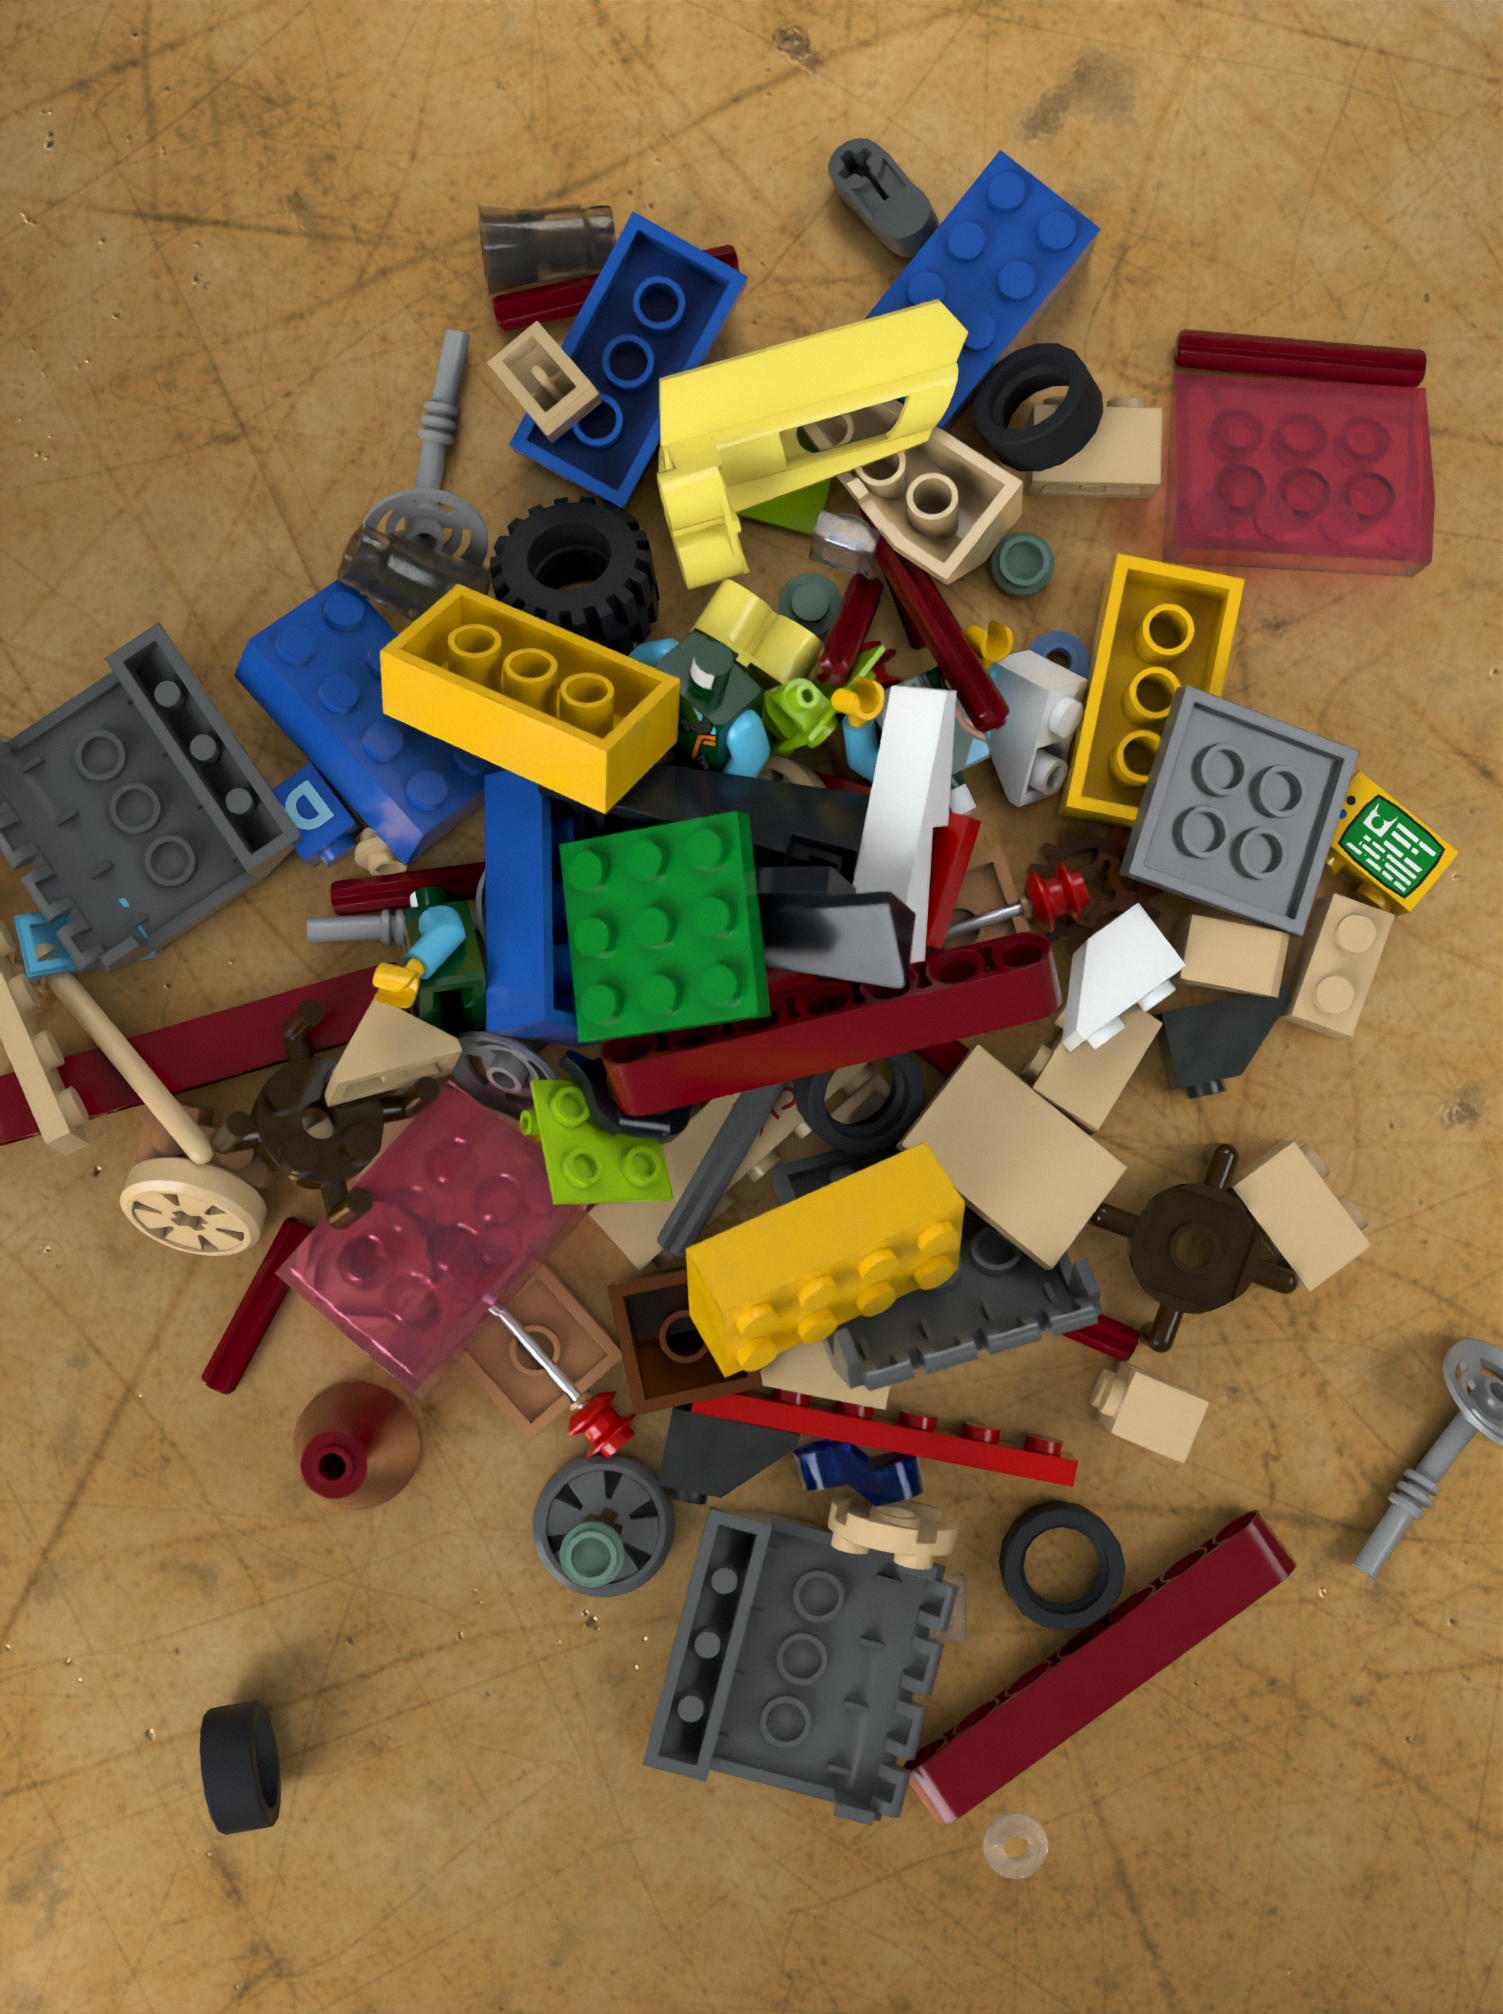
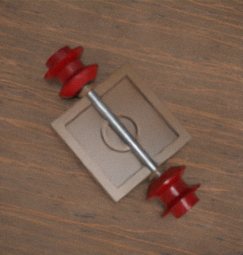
(993, 909)
(544, 1359)

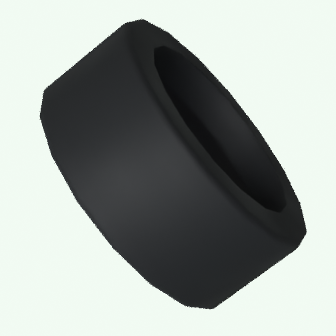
(1019, 378)
(881, 1128)
(1074, 1613)
(240, 1767)

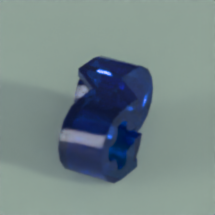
(877, 1478)

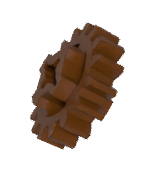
(1107, 856)

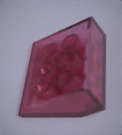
(1299, 476)
(446, 1246)

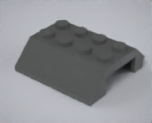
(139, 801)
(989, 1304)
(800, 1664)

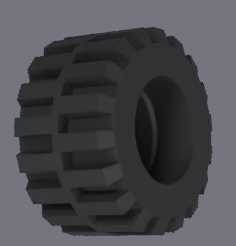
(578, 544)

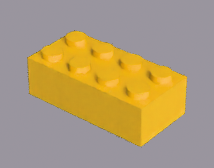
(1152, 634)
(530, 697)
(825, 1260)

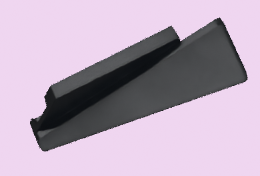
(787, 820)
(826, 929)

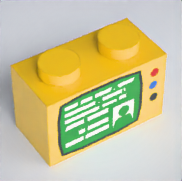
(1385, 849)

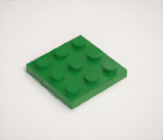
(664, 928)

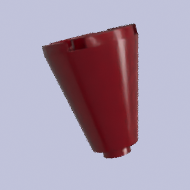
(356, 1445)

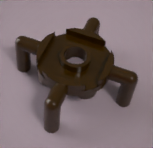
(285, 1145)
(1153, 1239)

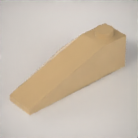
(932, 502)

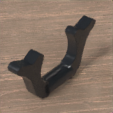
(606, 1112)

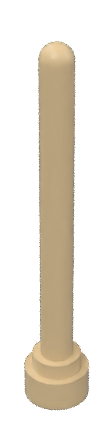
(123, 1057)

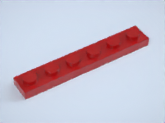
(910, 1434)

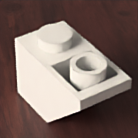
(1039, 728)
(1112, 973)

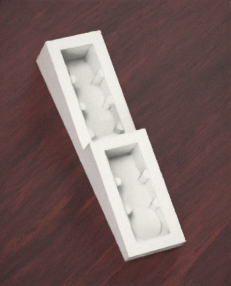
(908, 800)

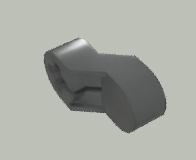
(865, 174)

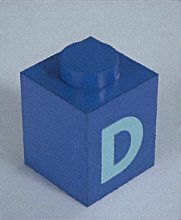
(319, 816)

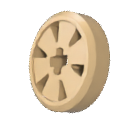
(193, 1206)

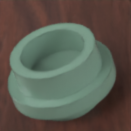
(1022, 564)
(810, 601)
(592, 1554)

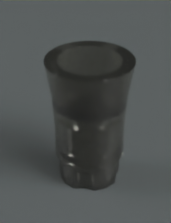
(542, 243)
(405, 573)

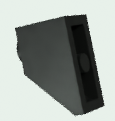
(1215, 1040)
(716, 1454)

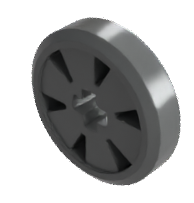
(590, 1487)

